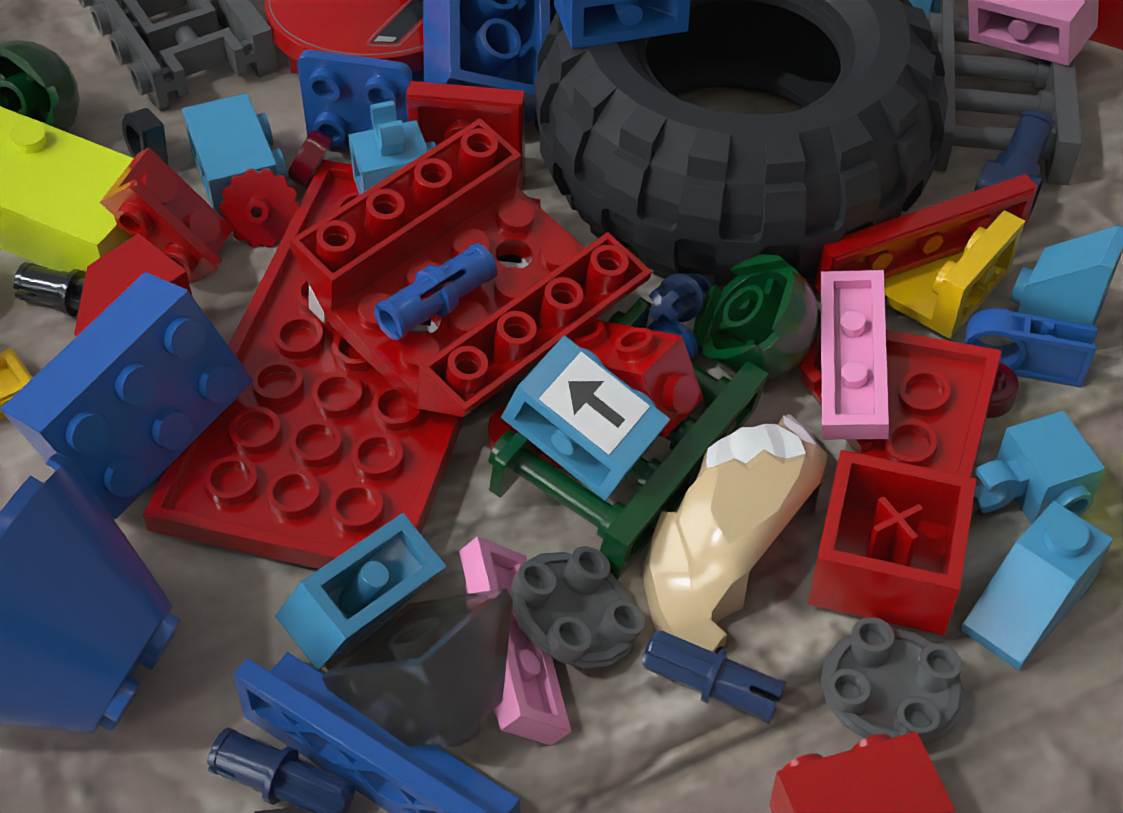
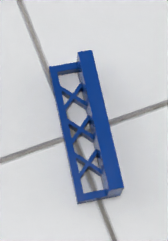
(401, 779)

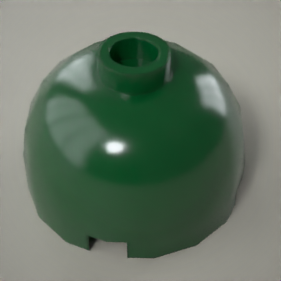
(38, 84)
(759, 318)

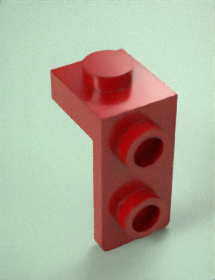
(649, 363)

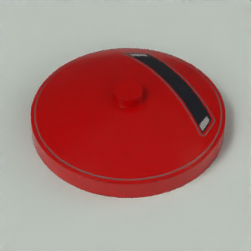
(350, 27)

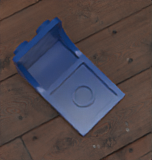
(342, 88)

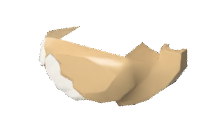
(725, 524)

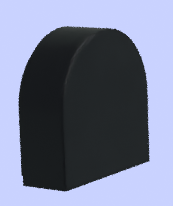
(144, 131)

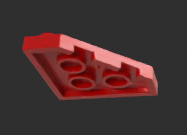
(934, 400)

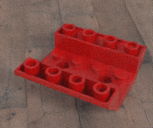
(431, 214)

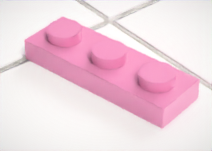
(853, 355)
(532, 692)

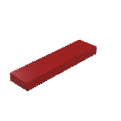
(927, 233)

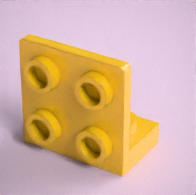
(954, 287)

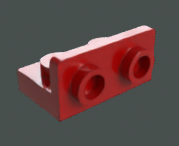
(168, 214)

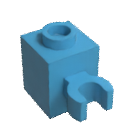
(385, 147)
(1041, 465)

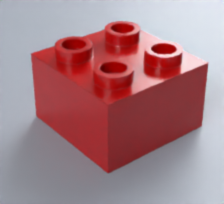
(893, 542)

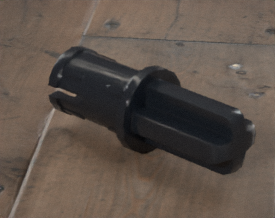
(50, 287)

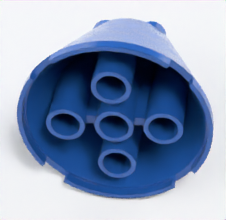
(72, 608)

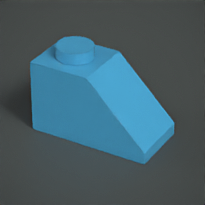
(1071, 278)
(1037, 585)
(358, 590)

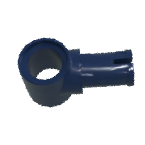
(1021, 154)

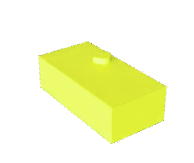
(54, 194)

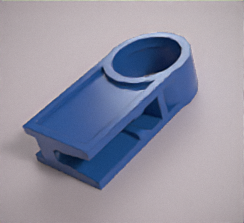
(1041, 346)

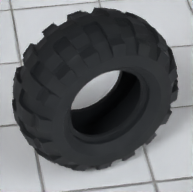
(727, 186)

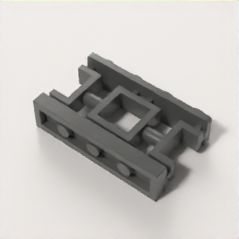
(183, 42)

